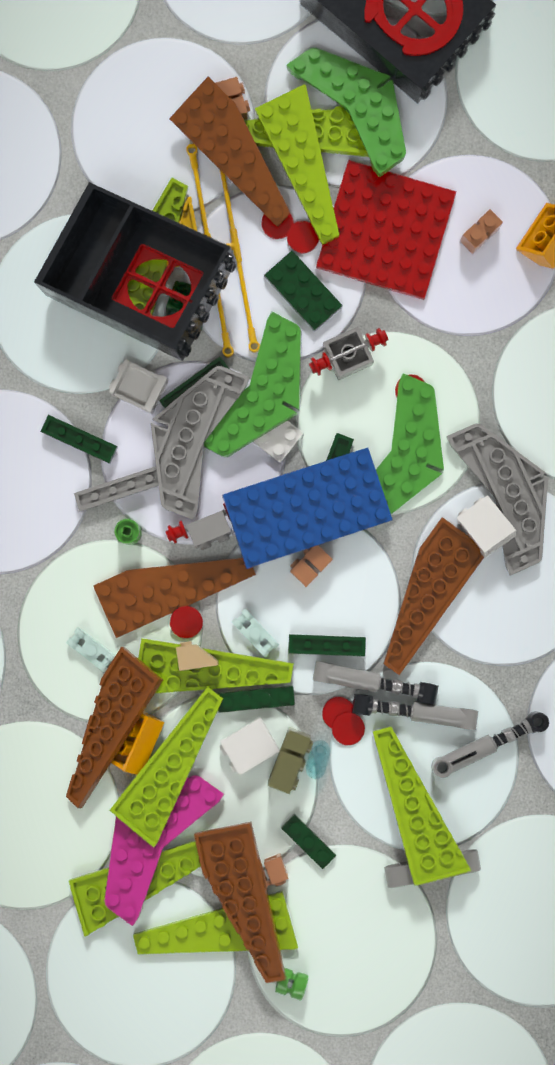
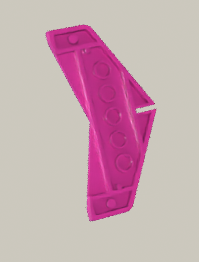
(135, 860)

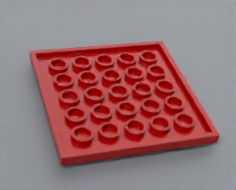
(387, 230)

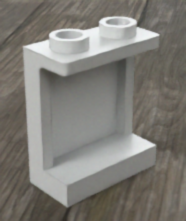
(138, 386)
(486, 525)
(249, 746)

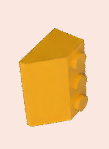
(539, 240)
(139, 744)

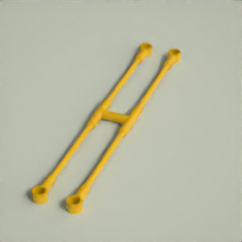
(236, 250)

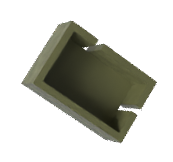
(290, 761)

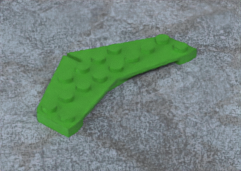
(356, 89)
(272, 384)
(413, 444)

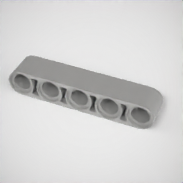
(400, 875)

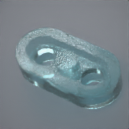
(318, 759)

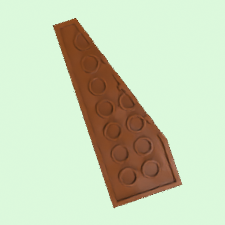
(222, 135)
(437, 577)
(154, 592)
(120, 703)
(235, 872)

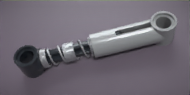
(373, 682)
(418, 712)
(487, 745)

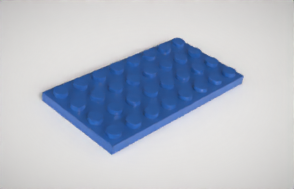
(306, 507)

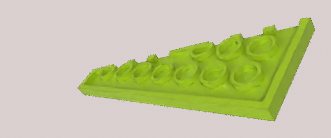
(333, 128)
(294, 138)
(171, 206)
(232, 671)
(155, 789)
(425, 837)
(90, 888)
(211, 932)

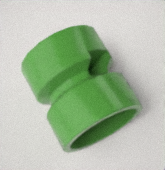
(128, 531)
(297, 987)

